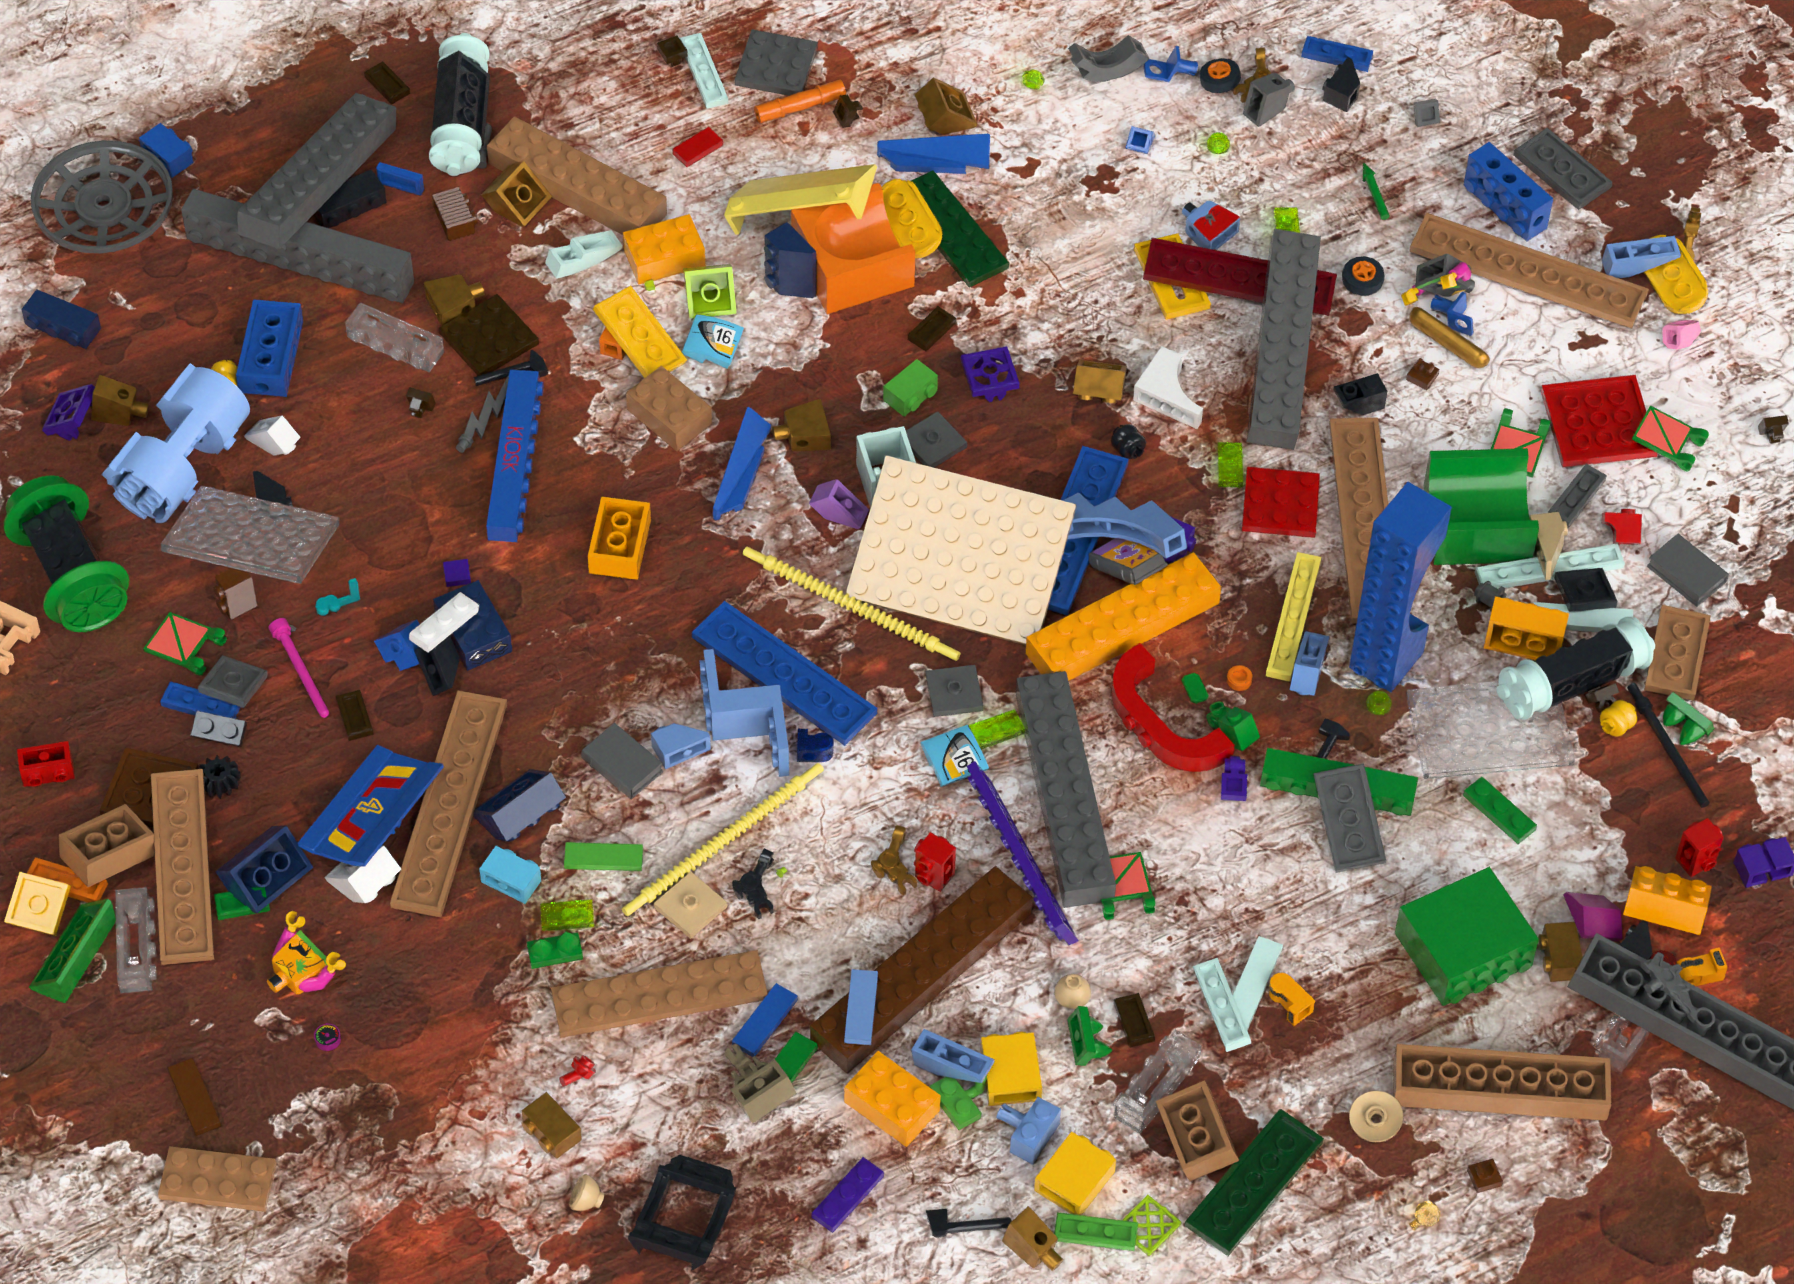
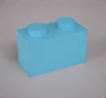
(510, 874)

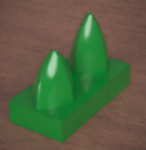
(1696, 723)
(555, 950)
(1081, 1030)

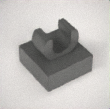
(1426, 112)

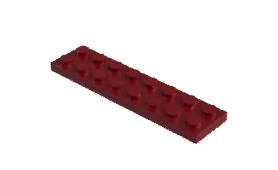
(1222, 273)

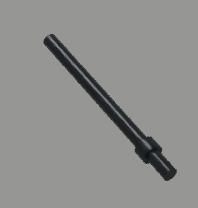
(1645, 707)

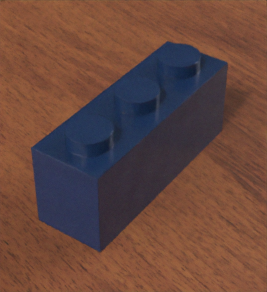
(61, 319)

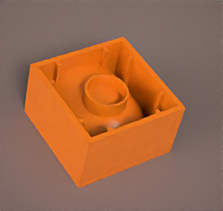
(855, 256)

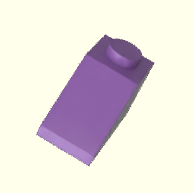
(838, 504)

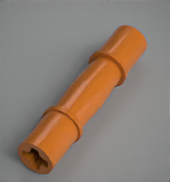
(799, 101)

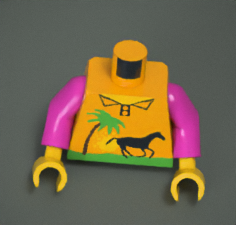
(300, 962)

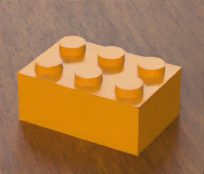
(663, 249)
(619, 538)
(1525, 629)
(1667, 900)
(892, 1098)

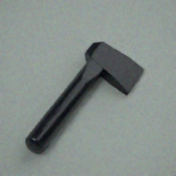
(939, 1227)

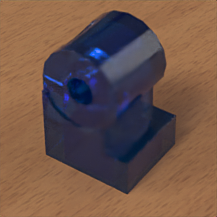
(814, 747)

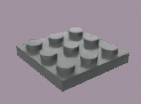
(776, 63)

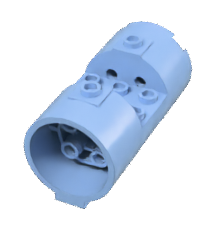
(202, 414)

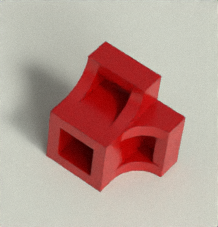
(1624, 526)

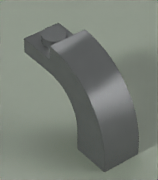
(1109, 64)

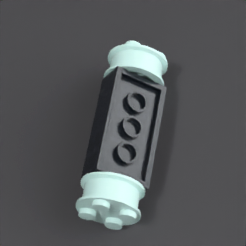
(460, 104)
(1575, 669)

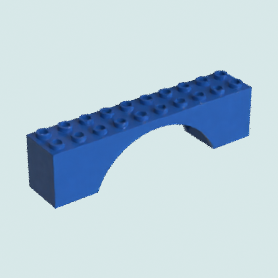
(1399, 554)

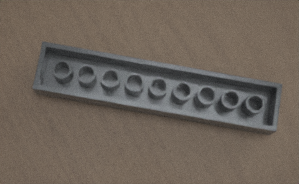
(316, 171)
(310, 251)
(1283, 339)
(1065, 789)
(1718, 1035)

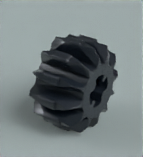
(220, 776)

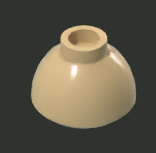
(1072, 991)
(586, 1194)

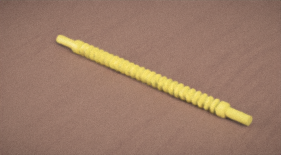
(931, 643)
(649, 894)

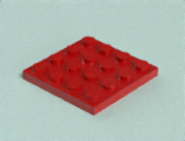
(1596, 420)

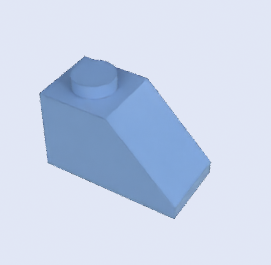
(678, 743)

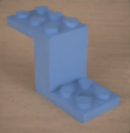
(744, 712)

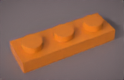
(65, 875)

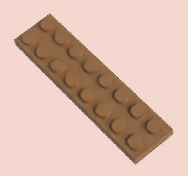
(182, 867)
(659, 993)

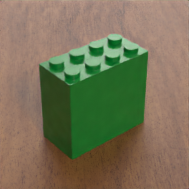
(1466, 936)

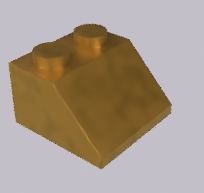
(944, 108)
(517, 194)
(1099, 380)

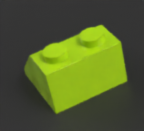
(710, 290)

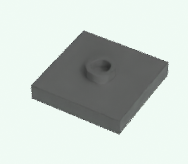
(935, 440)
(232, 681)
(954, 690)

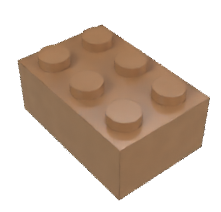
(669, 408)
(106, 845)
(1197, 1131)

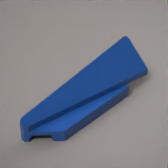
(939, 154)
(742, 464)

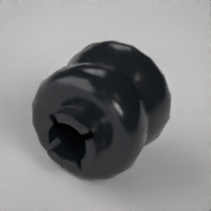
(1128, 441)

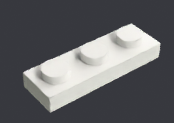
(444, 622)

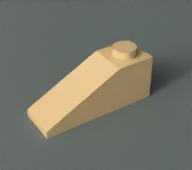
(1549, 540)

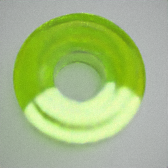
(1033, 79)
(1218, 143)
(1378, 697)

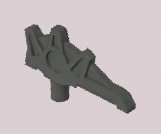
(1668, 980)

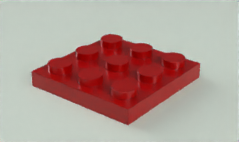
(1280, 502)

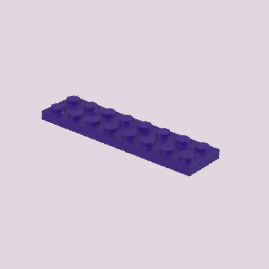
(1021, 856)

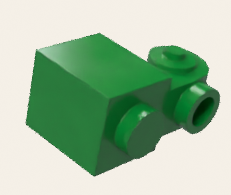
(1234, 723)

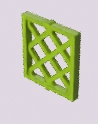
(1162, 1211)

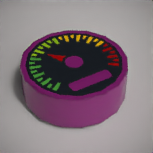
(327, 1037)

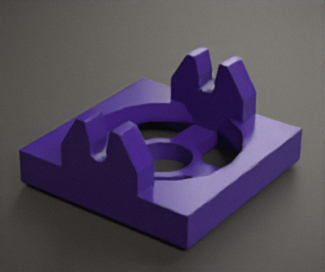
(988, 358)
(79, 400)

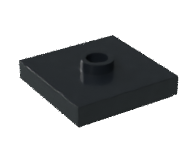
(1585, 589)

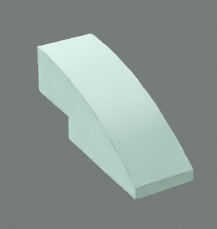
(582, 253)

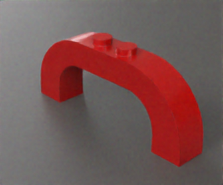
(1152, 732)

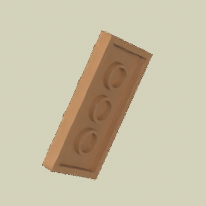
(1677, 652)
(217, 1179)

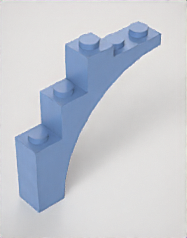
(1142, 525)

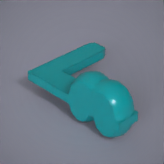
(334, 604)

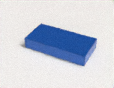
(400, 178)

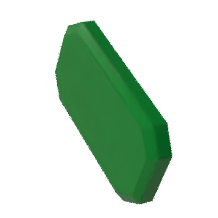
(1195, 688)

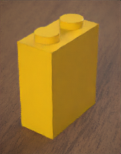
(1015, 1071)
(1075, 1174)

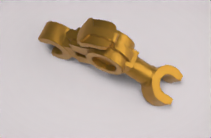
(1261, 71)
(1691, 229)
(890, 863)

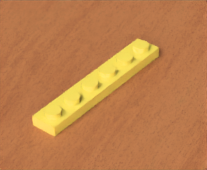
(1293, 616)

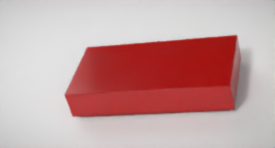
(697, 147)

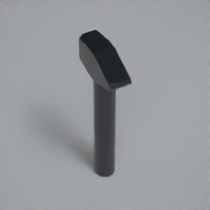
(535, 363)
(1333, 732)

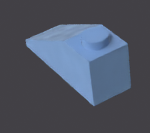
(1637, 256)
(1309, 663)
(949, 1058)

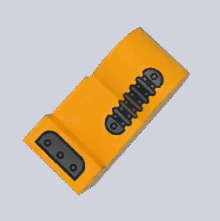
(1704, 968)
(1292, 997)

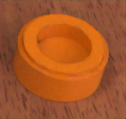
(1239, 678)

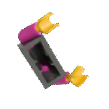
(1440, 276)

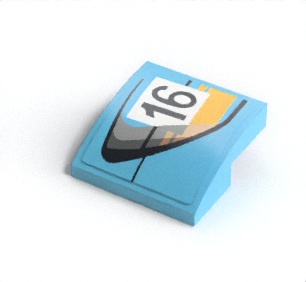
(712, 340)
(952, 753)

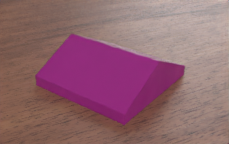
(1595, 915)

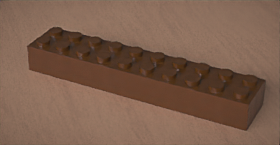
(928, 964)

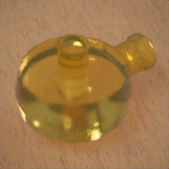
(1426, 1214)

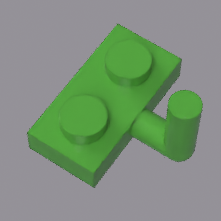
(957, 1102)

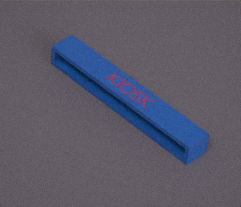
(513, 456)

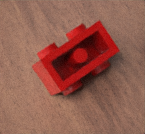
(46, 764)
(1699, 847)
(934, 861)

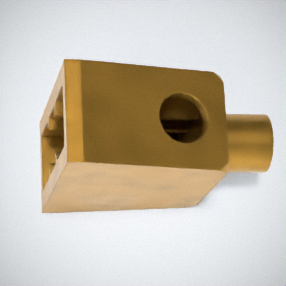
(451, 297)
(116, 402)
(805, 427)
(1032, 1240)

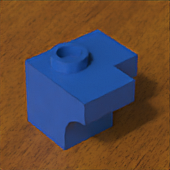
(398, 647)

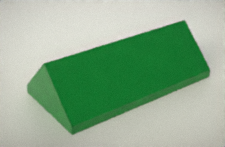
(74, 950)

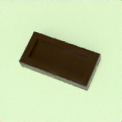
(387, 82)
(931, 328)
(354, 715)
(1134, 1020)

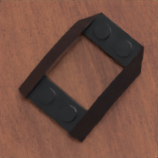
(675, 1242)

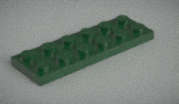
(962, 240)
(1254, 1182)

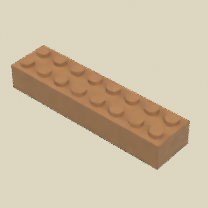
(578, 178)
(1502, 1082)

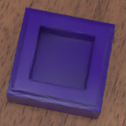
(457, 572)

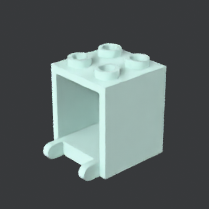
(873, 449)

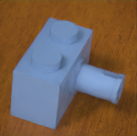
(1033, 1128)

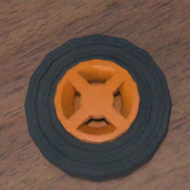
(1220, 75)
(1363, 276)

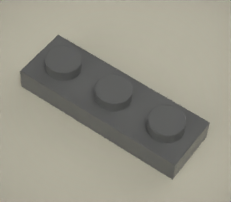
(1578, 494)

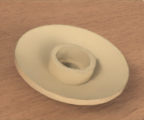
(1373, 1105)

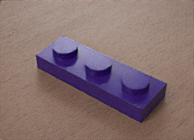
(847, 1194)

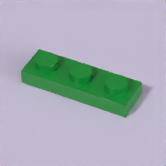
(1500, 810)

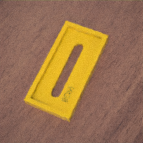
(1164, 293)

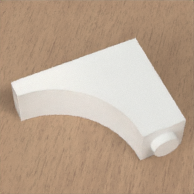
(1161, 390)

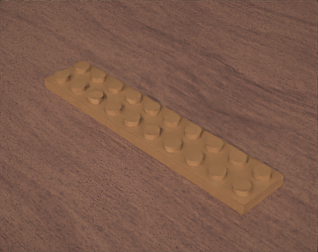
(1531, 270)
(1359, 494)
(449, 804)

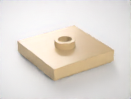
(690, 905)

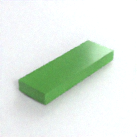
(603, 856)
(1096, 1231)

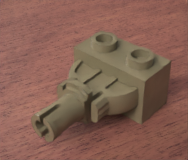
(760, 1086)

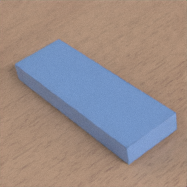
(861, 1007)

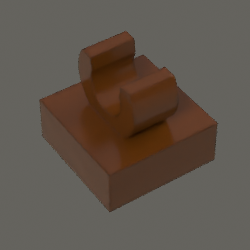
(1422, 374)
(1484, 1175)

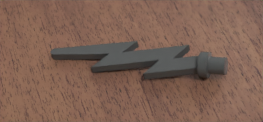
(490, 404)

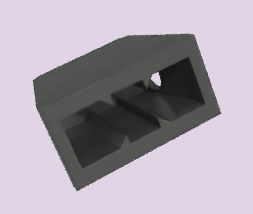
(1267, 98)

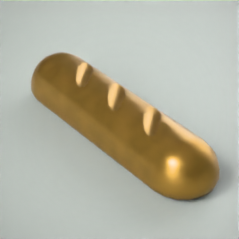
(1448, 338)

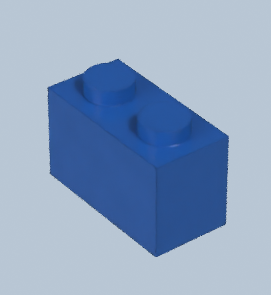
(168, 148)

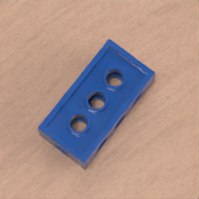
(1508, 191)
(279, 323)

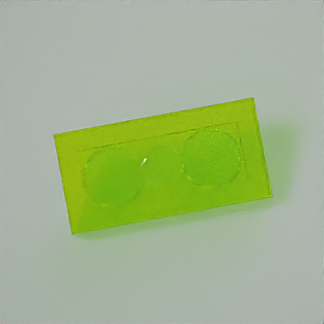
(1286, 219)
(1230, 464)
(997, 729)
(567, 915)

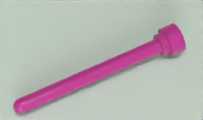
(281, 630)

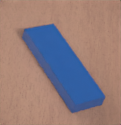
(1336, 53)
(190, 701)
(765, 1020)

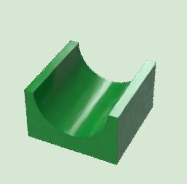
(1487, 502)

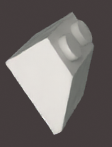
(361, 882)

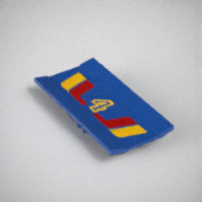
(369, 807)

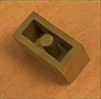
(1561, 950)
(551, 1125)

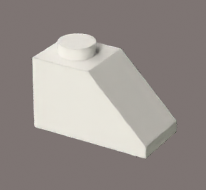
(273, 435)

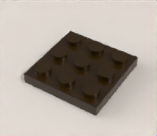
(488, 335)

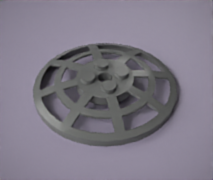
(100, 190)

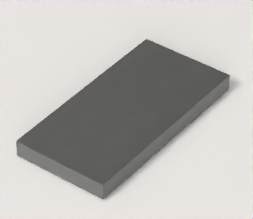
(1562, 168)
(1349, 818)

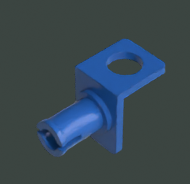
(1170, 67)
(1454, 311)

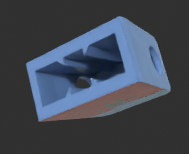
(1210, 224)

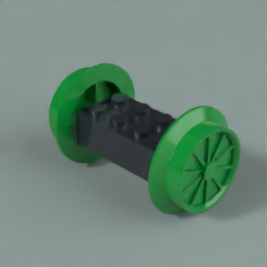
(83, 588)

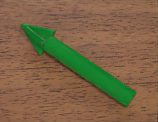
(1368, 176)

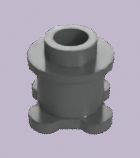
(1486, 594)

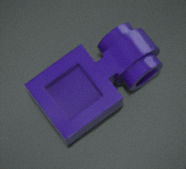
(1234, 780)

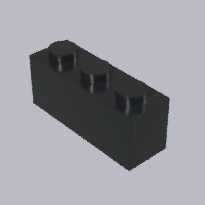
(352, 199)

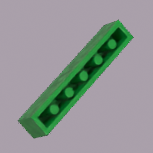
(1295, 773)

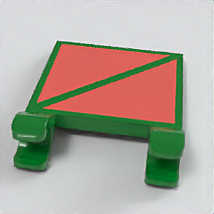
(1668, 435)
(1515, 438)
(180, 640)
(1130, 883)

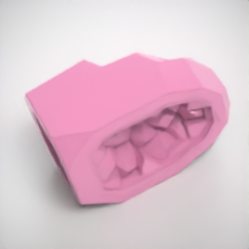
(1680, 333)

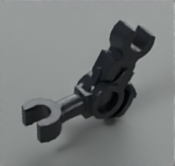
(752, 885)

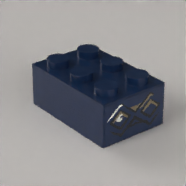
(484, 634)

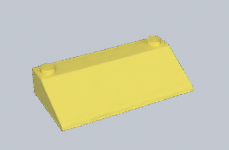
(802, 191)

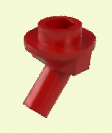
(583, 1068)

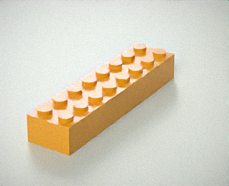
(1124, 619)

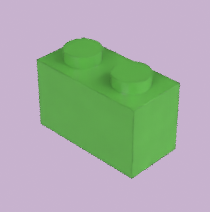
(910, 388)

